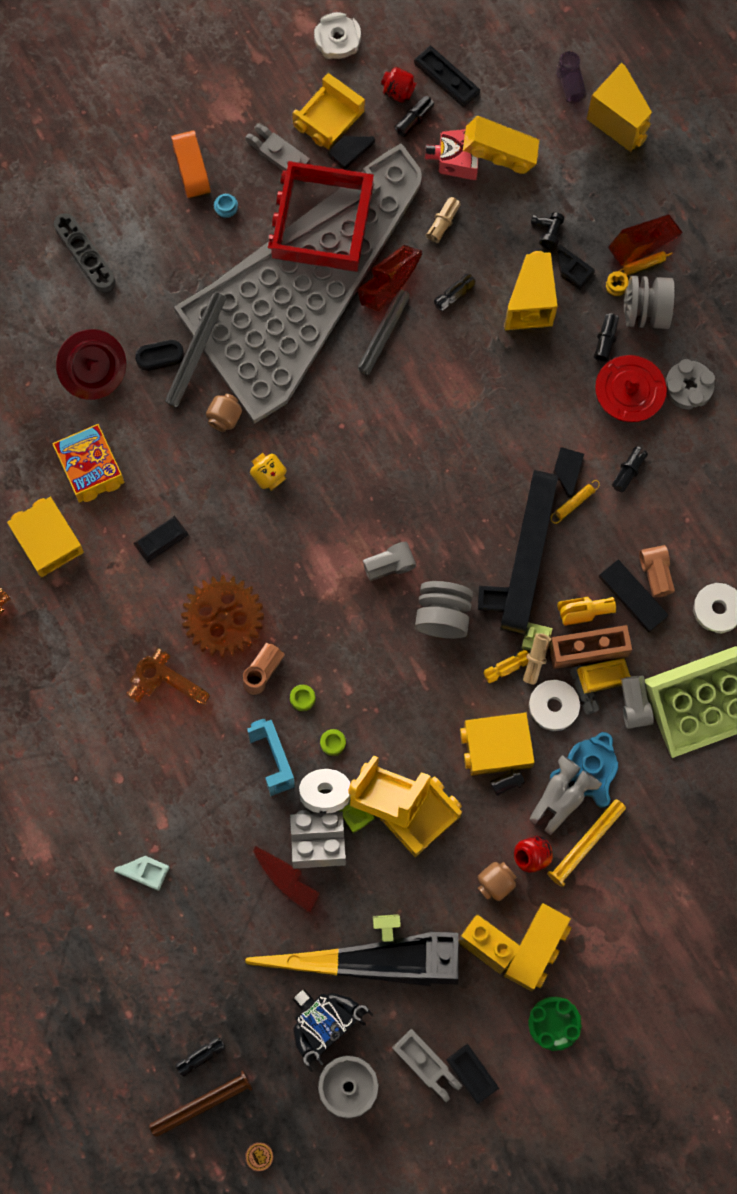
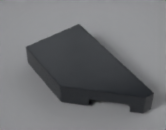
(573, 268)
(568, 468)

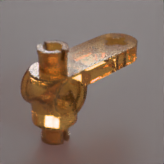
(144, 685)

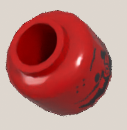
(398, 84)
(533, 854)

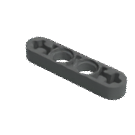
(85, 252)

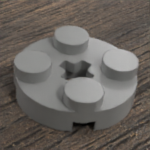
(686, 371)

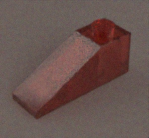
(643, 239)

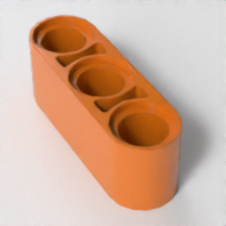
(190, 164)

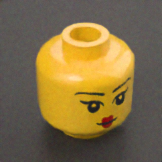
(268, 471)

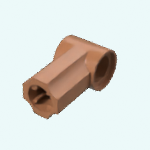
(656, 564)
(262, 667)

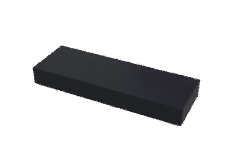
(447, 76)
(633, 595)

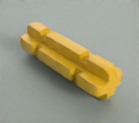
(506, 666)

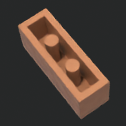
(590, 647)

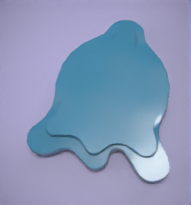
(599, 760)

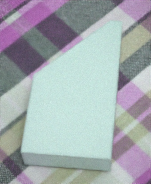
(145, 871)

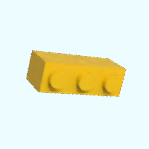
(501, 145)
(538, 948)

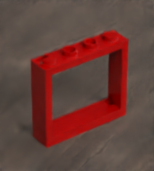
(325, 176)

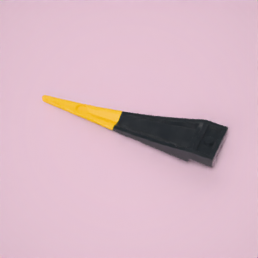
(409, 960)

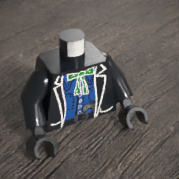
(323, 1022)

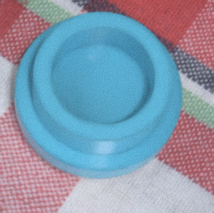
(226, 205)

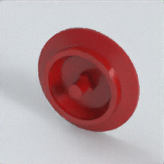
(630, 388)

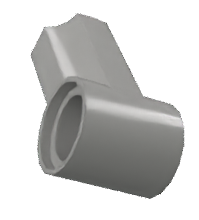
(396, 559)
(637, 709)

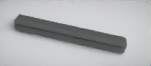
(383, 332)

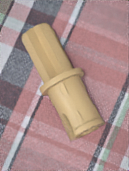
(443, 220)
(536, 658)

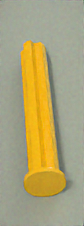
(587, 842)

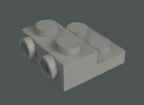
(317, 839)

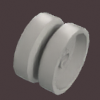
(348, 1103)

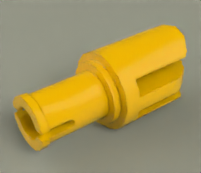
(584, 609)

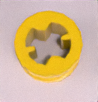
(615, 277)

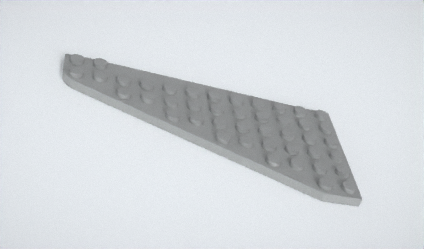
(284, 309)

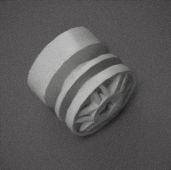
(649, 302)
(443, 609)

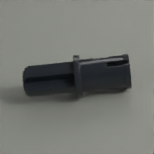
(414, 116)
(606, 337)
(629, 469)

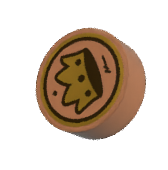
(259, 1156)

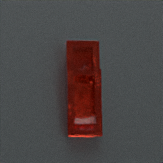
(389, 277)
(287, 880)

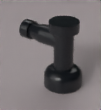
(549, 239)

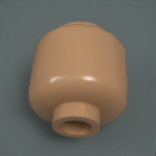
(223, 412)
(496, 881)

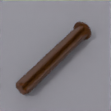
(200, 1105)

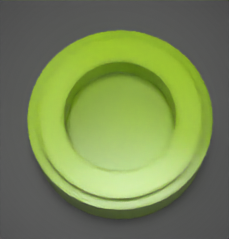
(302, 698)
(333, 742)

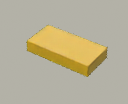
(603, 675)

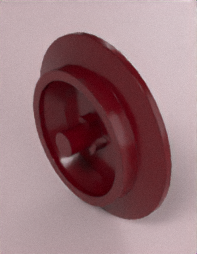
(91, 364)

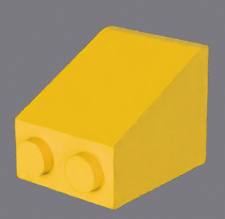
(620, 109)
(534, 295)

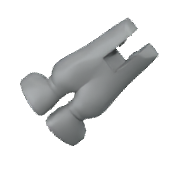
(560, 797)

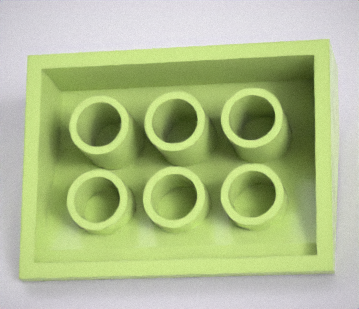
(696, 702)

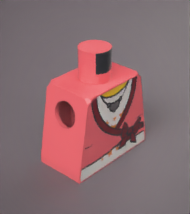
(451, 157)

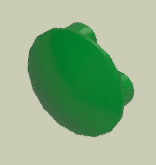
(555, 1023)

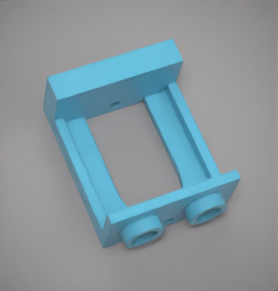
(284, 778)

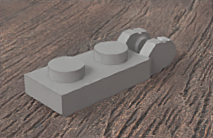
(275, 148)
(424, 1063)

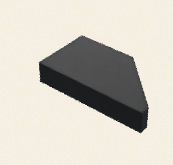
(350, 149)

